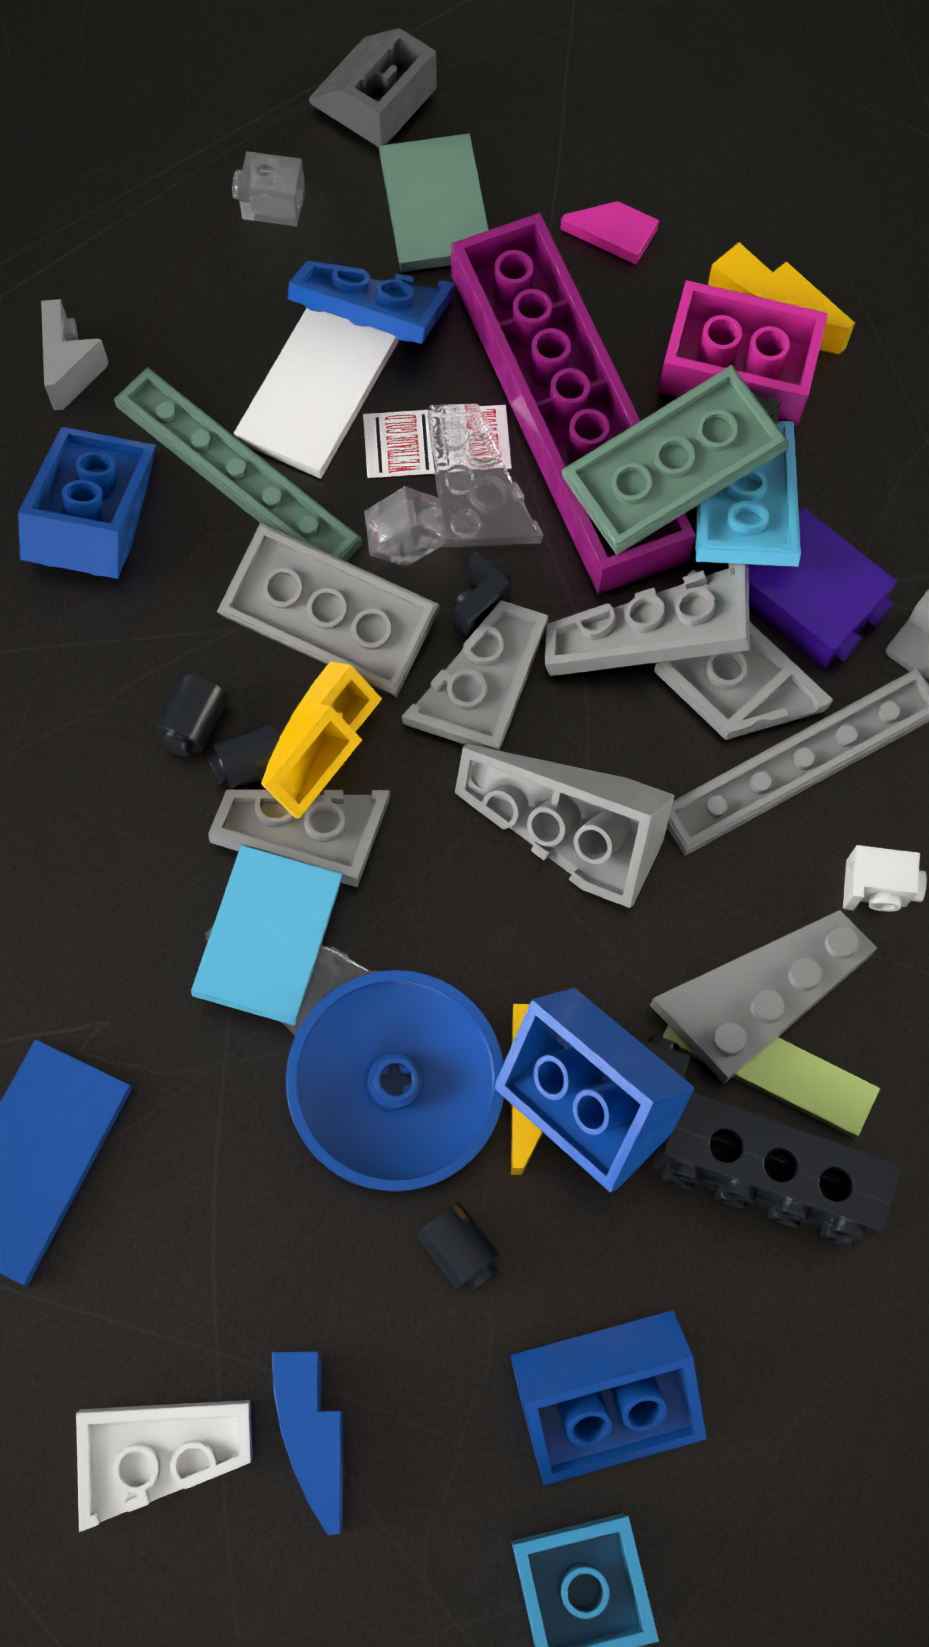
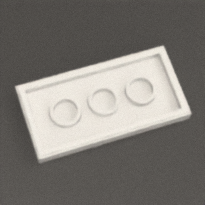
(315, 391)

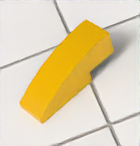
(744, 273)
(319, 737)

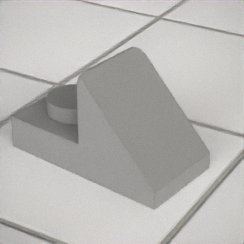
(66, 360)

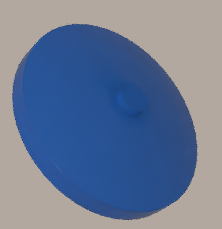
(394, 1080)

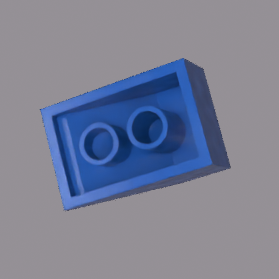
(85, 503)

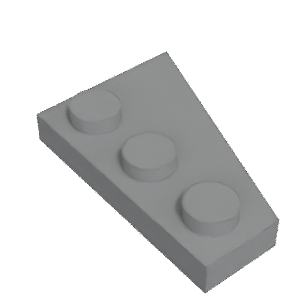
(330, 834)

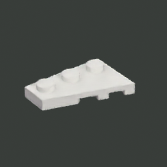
(155, 1450)

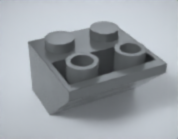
(379, 85)

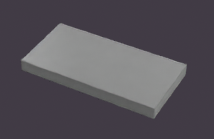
(328, 608)

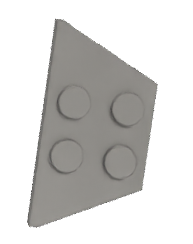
(745, 688)

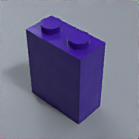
(825, 597)

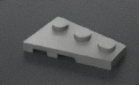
(483, 684)

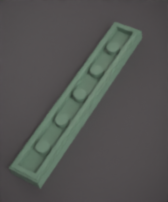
(233, 466)

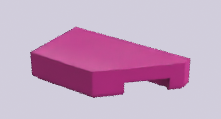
(613, 229)

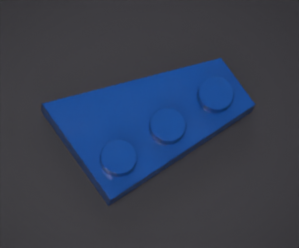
(385, 305)

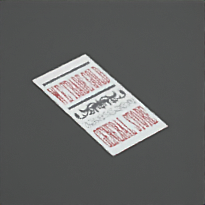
(402, 444)

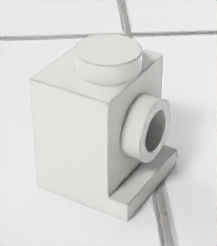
(883, 878)

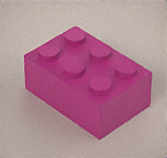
(763, 339)

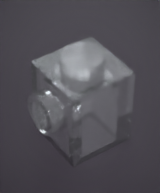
(270, 188)
(405, 526)

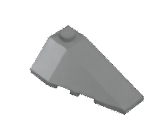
(582, 819)

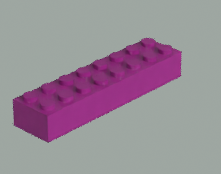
(556, 381)

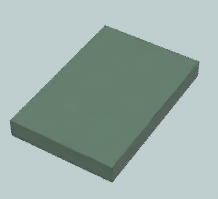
(432, 198)

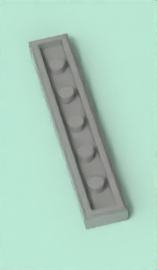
(799, 762)

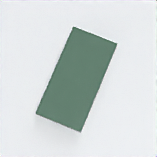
(674, 459)

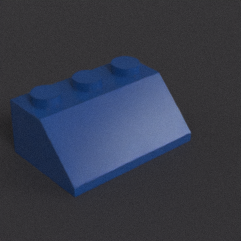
(591, 1086)
(609, 1397)

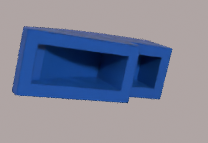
(310, 1435)

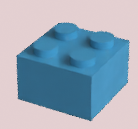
(585, 1586)

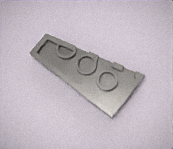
(683, 622)
(757, 997)

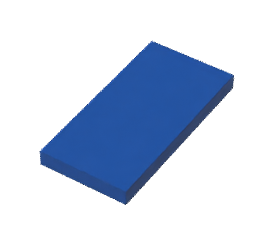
(49, 1138)

